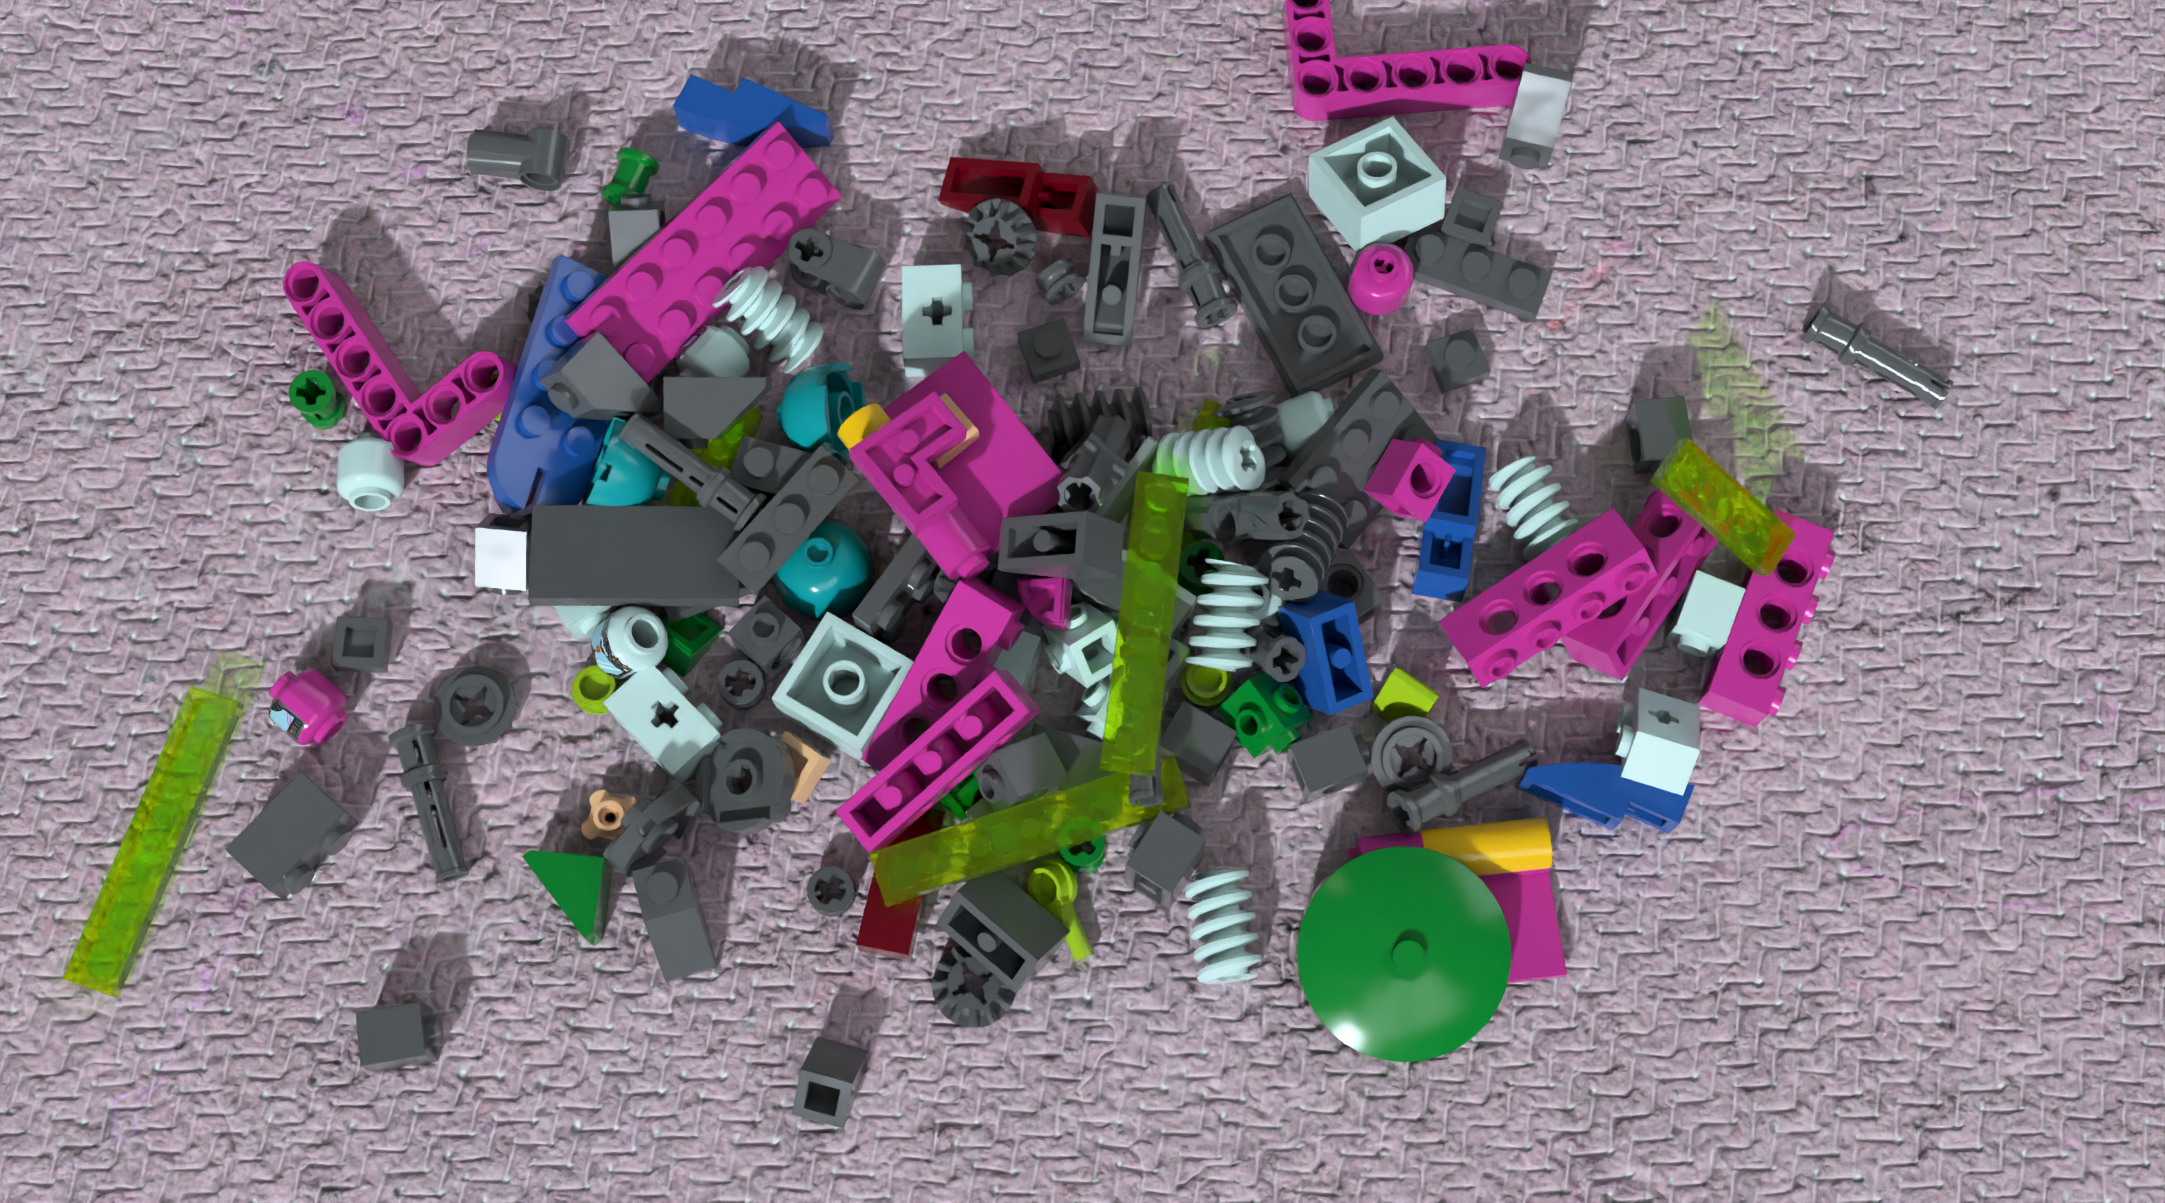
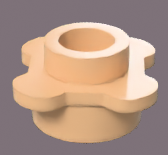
(602, 805)

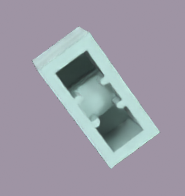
(932, 293)
(641, 705)
(1658, 740)

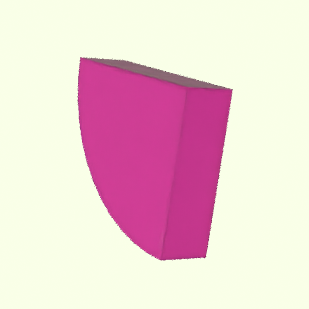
(1047, 600)

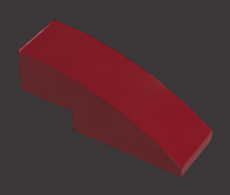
(1052, 200)
(894, 928)

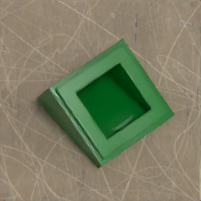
(688, 642)

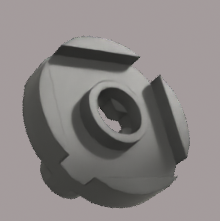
(771, 786)
(652, 827)

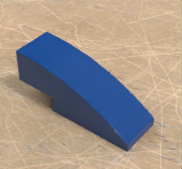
(746, 113)
(1449, 533)
(1603, 796)

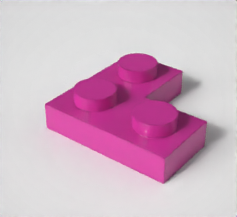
(899, 461)

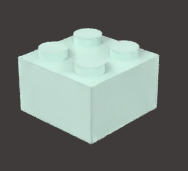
(1377, 185)
(841, 685)

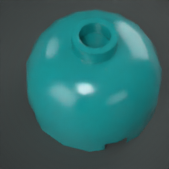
(817, 406)
(624, 474)
(827, 572)

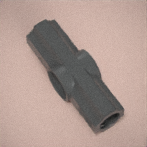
(1094, 465)
(1246, 515)

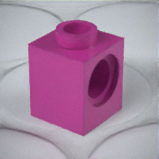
(1392, 480)

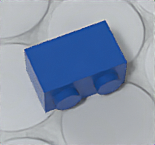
(1335, 655)

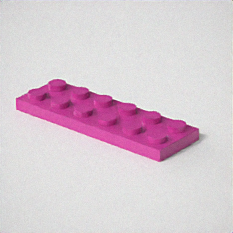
(731, 224)

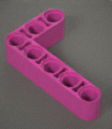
(1386, 72)
(386, 375)

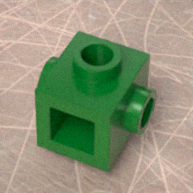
(1265, 715)

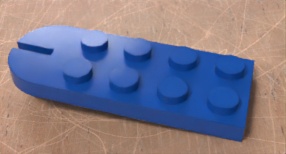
(535, 438)

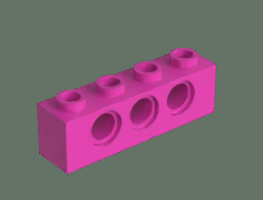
(1676, 550)
(1555, 575)
(970, 606)
(1729, 684)
(938, 760)

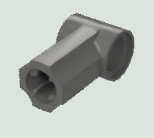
(532, 158)

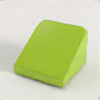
(1404, 697)

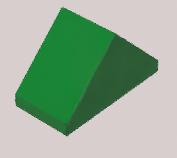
(578, 886)

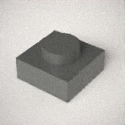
(1472, 217)
(1048, 350)
(1457, 360)
(362, 644)

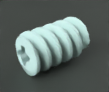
(770, 315)
(1212, 460)
(1532, 506)
(1227, 616)
(1221, 926)

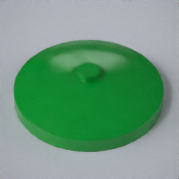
(1403, 953)

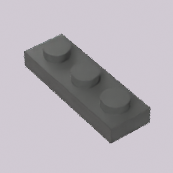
(1477, 273)
(788, 520)

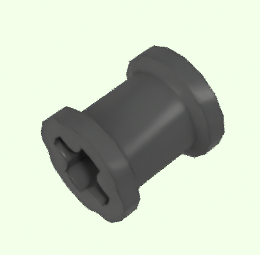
(1275, 653)

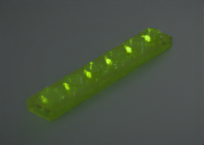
(1144, 625)
(1019, 834)
(153, 842)

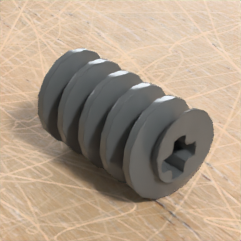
(1249, 412)
(1071, 423)
(1300, 564)

